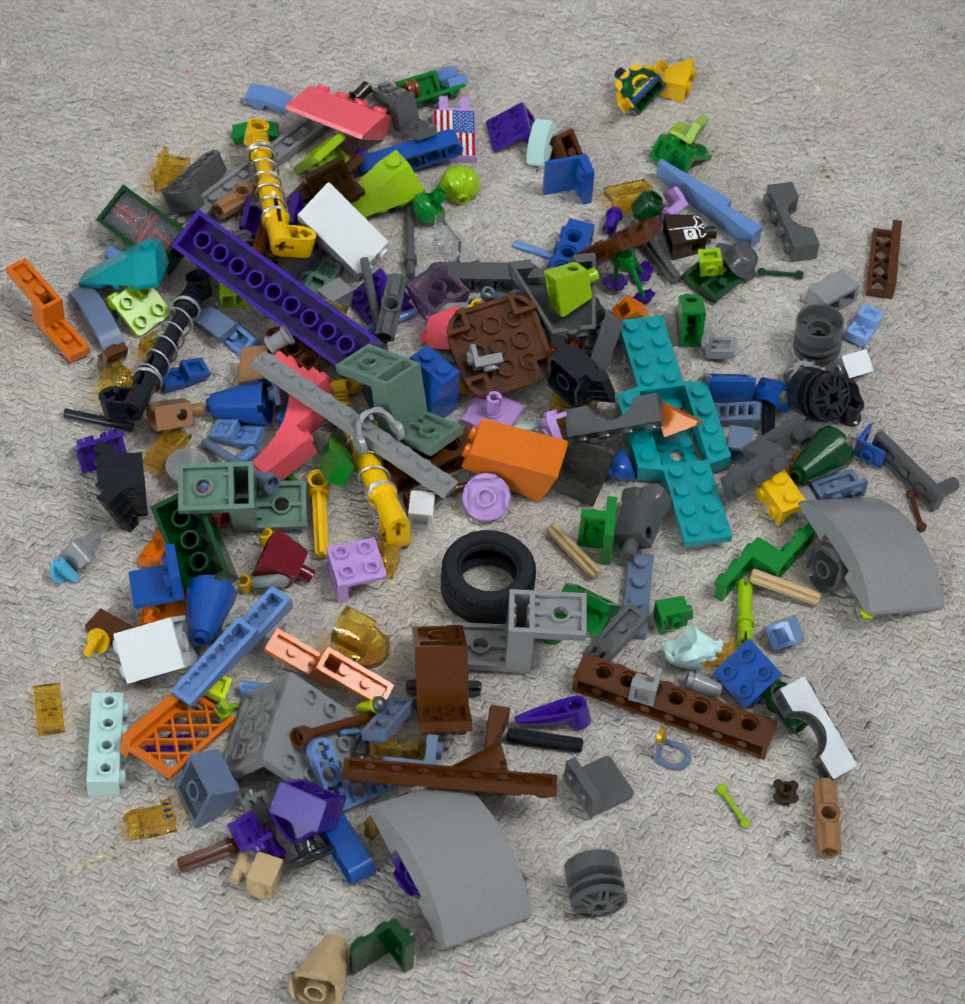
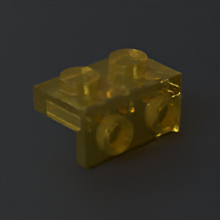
(167, 169)

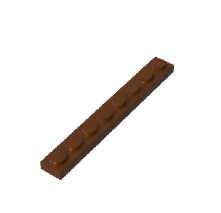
(449, 777)

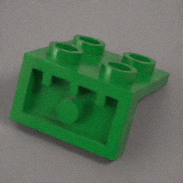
(678, 152)

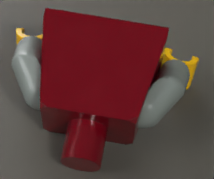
(278, 563)

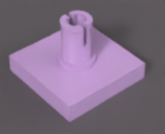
(493, 408)

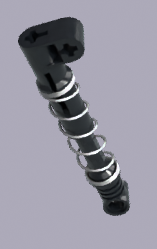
(131, 402)

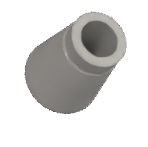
(702, 684)

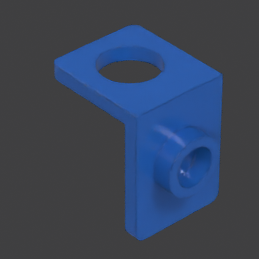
(769, 390)
(867, 451)

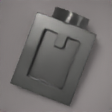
(257, 803)

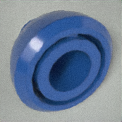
(621, 467)

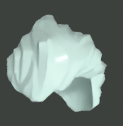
(691, 649)

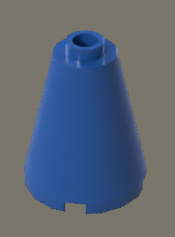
(243, 402)
(207, 607)

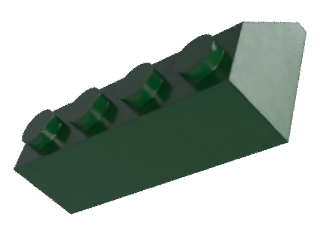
(196, 542)

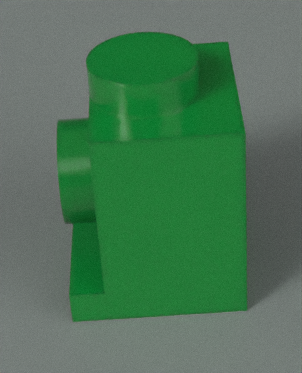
(671, 613)

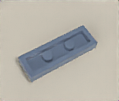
(386, 723)

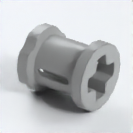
(279, 340)

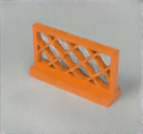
(161, 719)

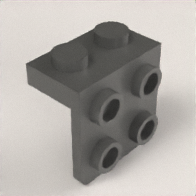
(597, 784)

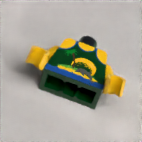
(639, 85)

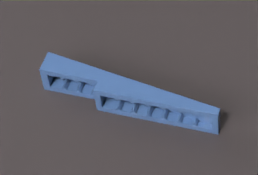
(710, 204)
(233, 645)

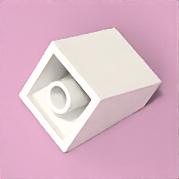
(154, 649)

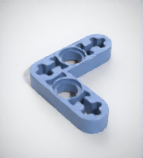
(343, 788)

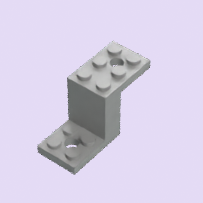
(528, 618)

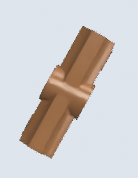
(235, 200)
(827, 829)

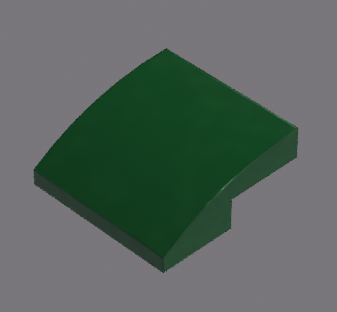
(711, 287)

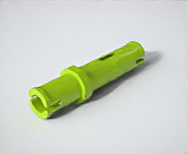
(745, 620)

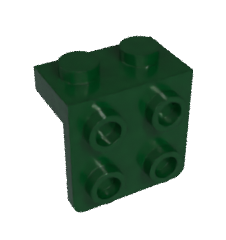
(386, 938)

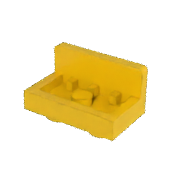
(780, 496)

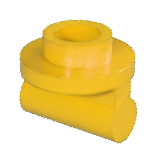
(97, 641)

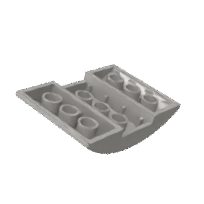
(882, 551)
(456, 862)

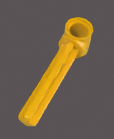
(318, 495)

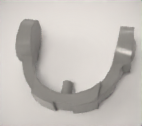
(395, 426)

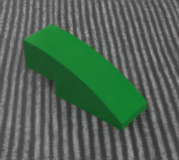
(335, 462)

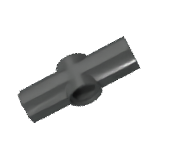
(393, 297)

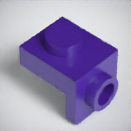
(249, 833)

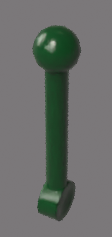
(798, 274)

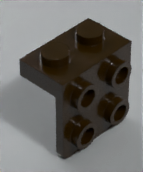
(338, 176)

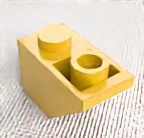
(678, 80)

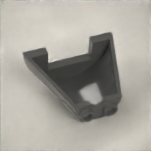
(532, 284)

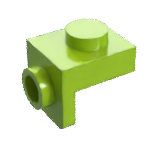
(710, 261)

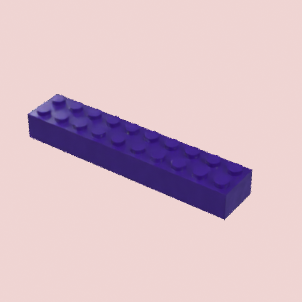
(271, 289)

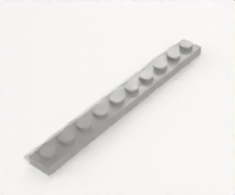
(284, 147)
(345, 419)

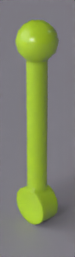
(722, 790)

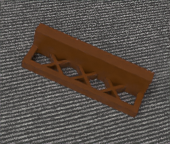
(892, 258)

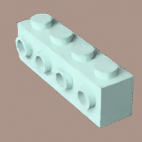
(105, 738)

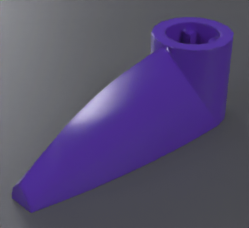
(565, 711)

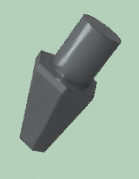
(361, 749)

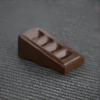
(497, 723)

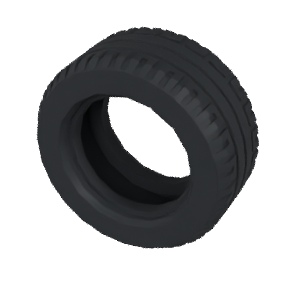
(485, 548)

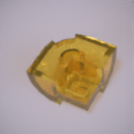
(360, 638)

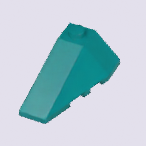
(137, 267)

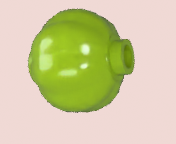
(460, 183)

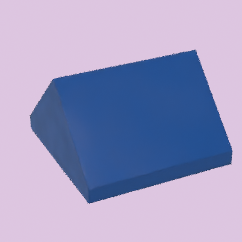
(730, 387)

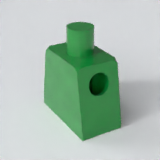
(690, 311)

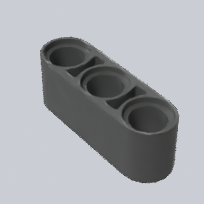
(603, 338)

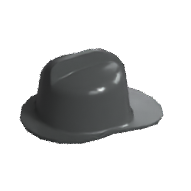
(740, 258)

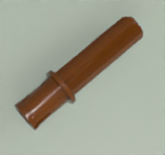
(208, 854)

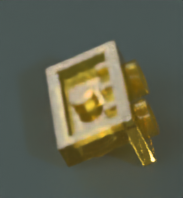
(624, 194)

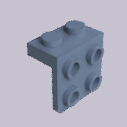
(433, 752)

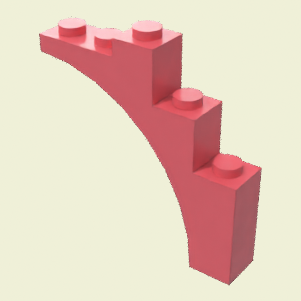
(293, 440)

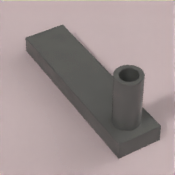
(913, 475)

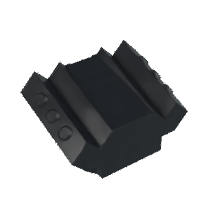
(576, 375)
(121, 485)

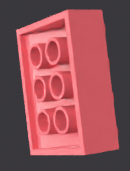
(341, 112)

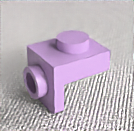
(675, 202)
(549, 425)

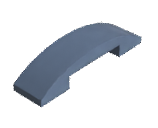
(97, 316)

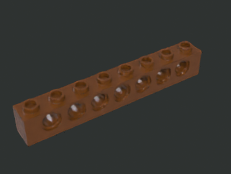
(681, 716)

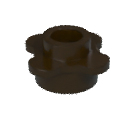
(782, 797)

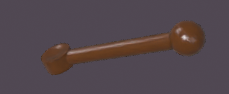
(921, 526)

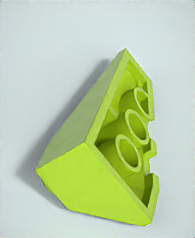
(388, 186)

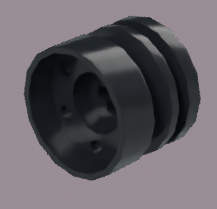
(818, 393)

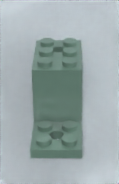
(400, 391)
(238, 492)

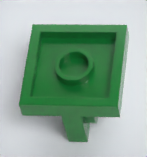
(598, 529)
(597, 610)

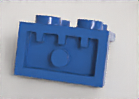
(569, 174)
(157, 583)

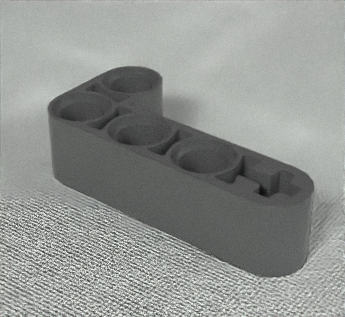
(185, 191)

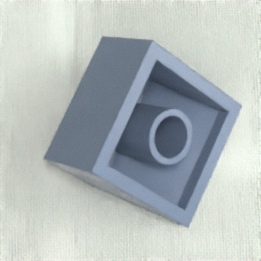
(206, 786)

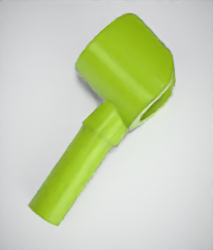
(225, 709)

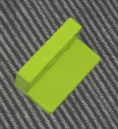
(689, 133)

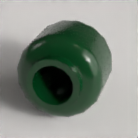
(647, 205)

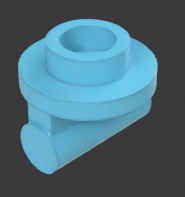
(62, 571)

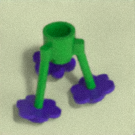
(628, 263)

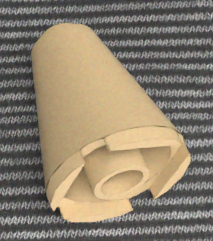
(322, 973)

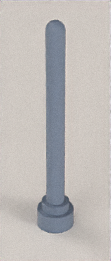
(267, 480)

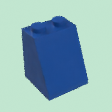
(439, 382)

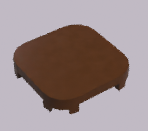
(501, 326)

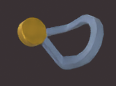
(660, 739)

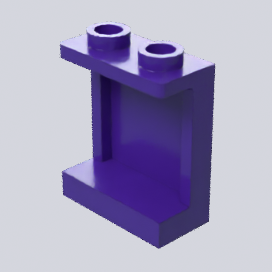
(252, 214)

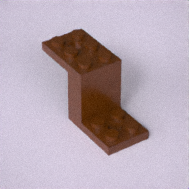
(441, 679)

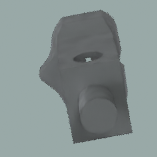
(640, 518)

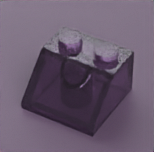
(435, 289)

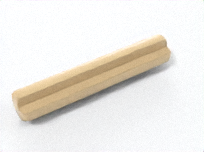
(574, 551)
(785, 587)

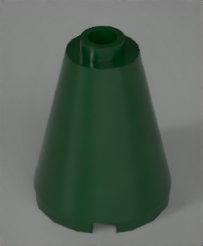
(822, 456)

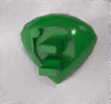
(428, 205)

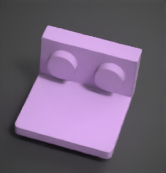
(354, 565)

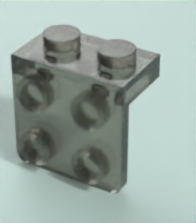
(583, 472)

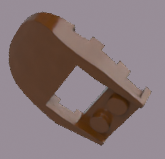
(625, 238)

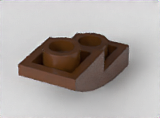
(112, 355)

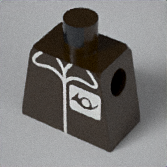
(686, 234)

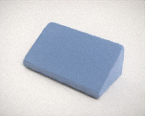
(241, 339)

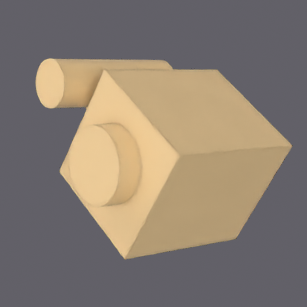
(261, 876)

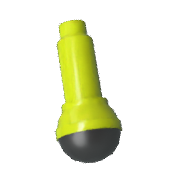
(376, 704)

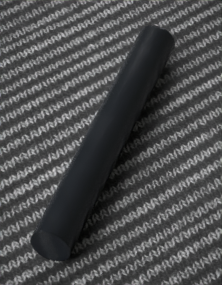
(99, 420)

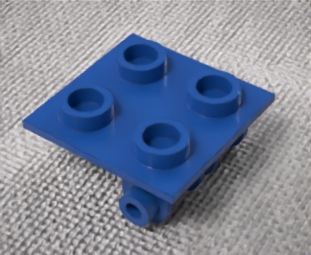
(747, 674)

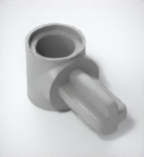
(81, 549)

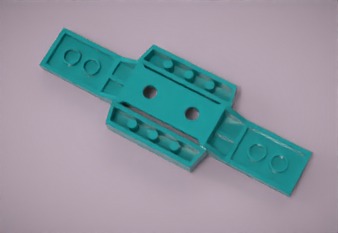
(689, 480)

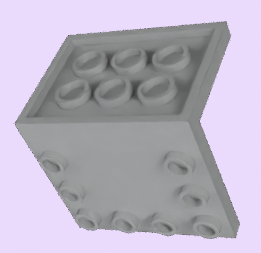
(265, 724)

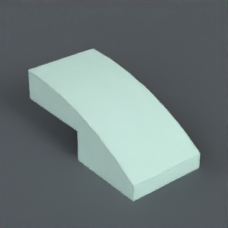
(538, 145)

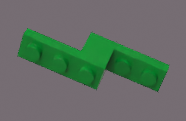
(764, 557)

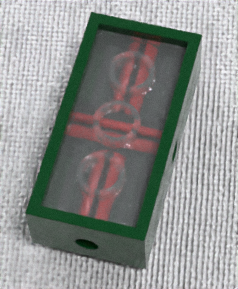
(136, 219)

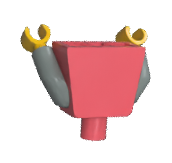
(437, 324)

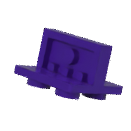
(86, 455)

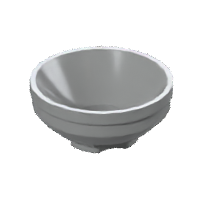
(180, 456)

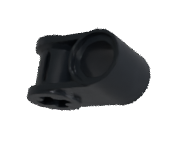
(852, 416)

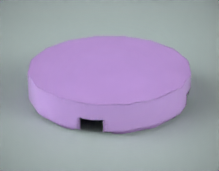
(486, 497)

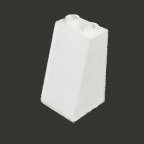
(343, 230)

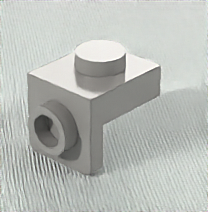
(718, 346)
(487, 362)

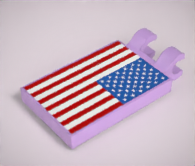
(460, 120)

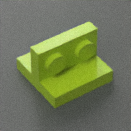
(322, 154)

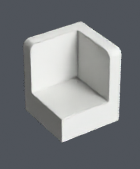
(421, 509)

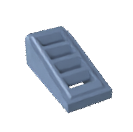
(749, 414)

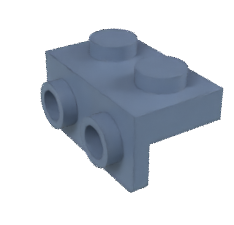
(839, 486)

